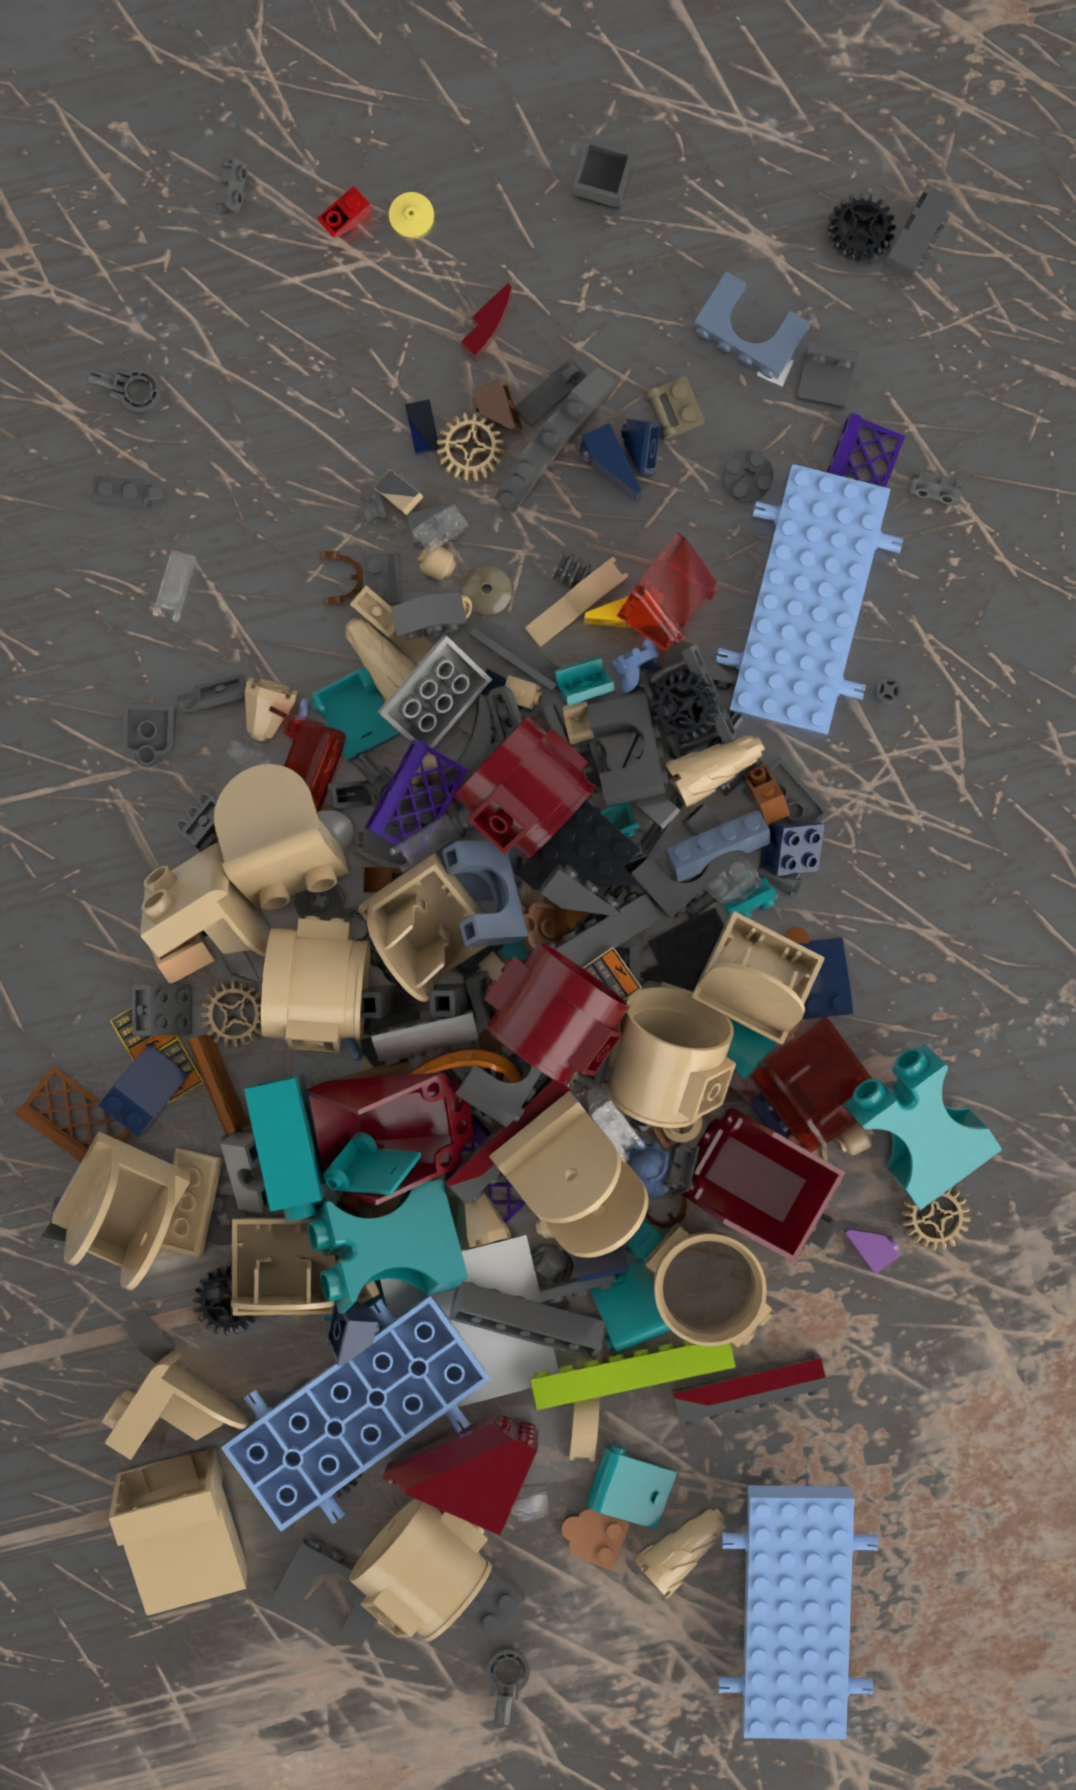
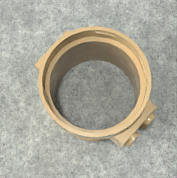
(314, 985)
(670, 1059)
(739, 1326)
(421, 1571)

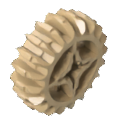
(482, 449)
(216, 1001)
(939, 1227)

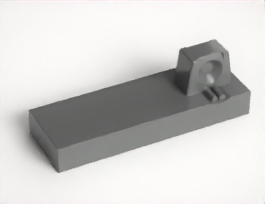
(550, 392)

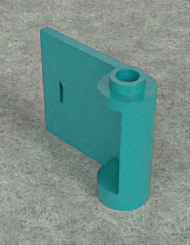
(353, 708)
(748, 1049)
(368, 1169)
(630, 1309)
(627, 1487)

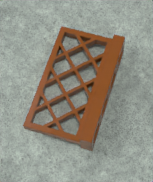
(218, 1083)
(55, 1133)

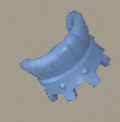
(633, 661)
(651, 1167)

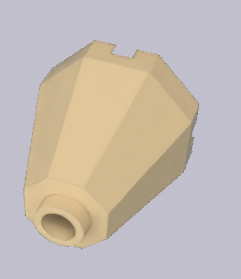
(258, 699)
(479, 1224)

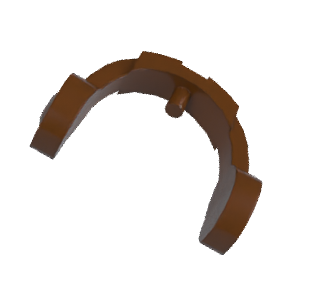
(338, 600)
(673, 1220)

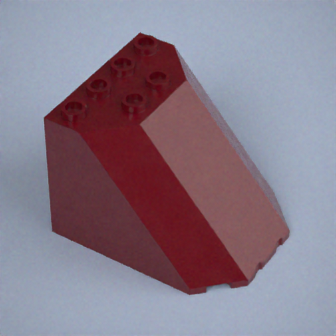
(400, 1115)
(761, 1183)
(471, 1471)

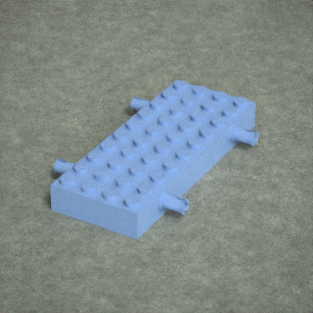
(809, 599)
(355, 1413)
(797, 1612)

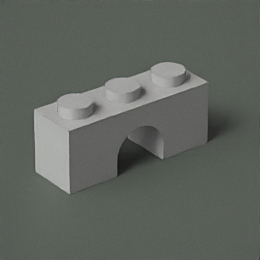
(247, 1184)

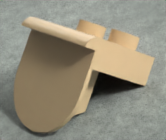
(275, 837)
(198, 899)
(418, 925)
(758, 978)
(276, 1268)
(174, 1397)

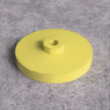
(411, 215)

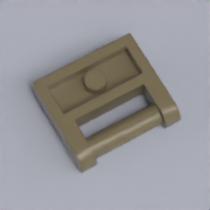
(682, 404)

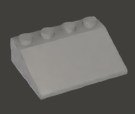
(435, 694)
(424, 1035)

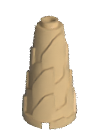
(379, 656)
(702, 772)
(678, 1552)

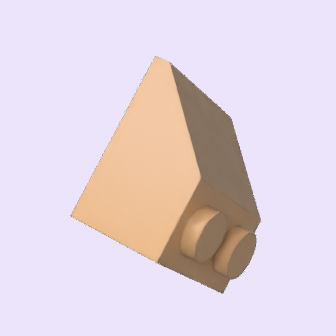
(185, 958)

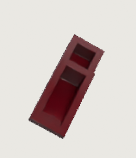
(487, 323)

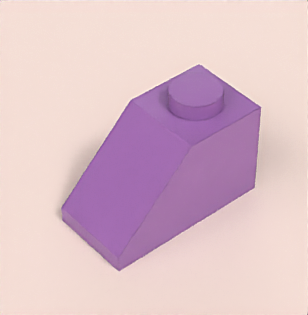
(873, 1248)

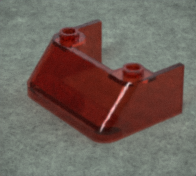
(312, 752)

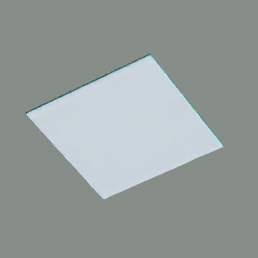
(507, 1359)

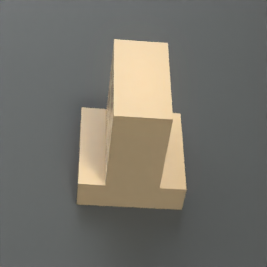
(178, 1531)

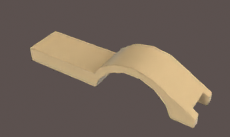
(575, 602)
(380, 616)
(585, 1421)

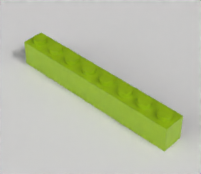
(628, 1373)

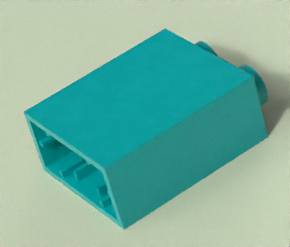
(286, 1146)

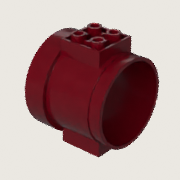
(525, 789)
(555, 1014)

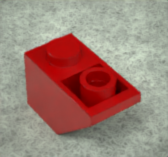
(345, 213)

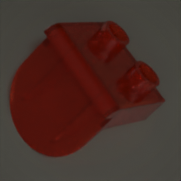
(810, 1084)

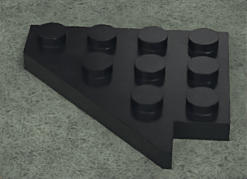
(588, 846)
(685, 951)

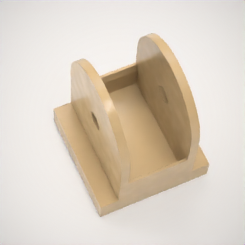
(567, 1173)
(119, 1207)

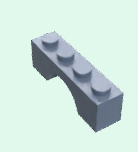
(693, 854)

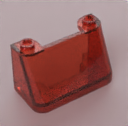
(669, 593)

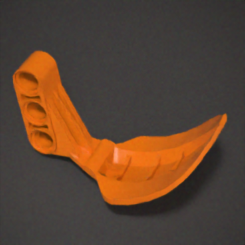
(471, 1057)

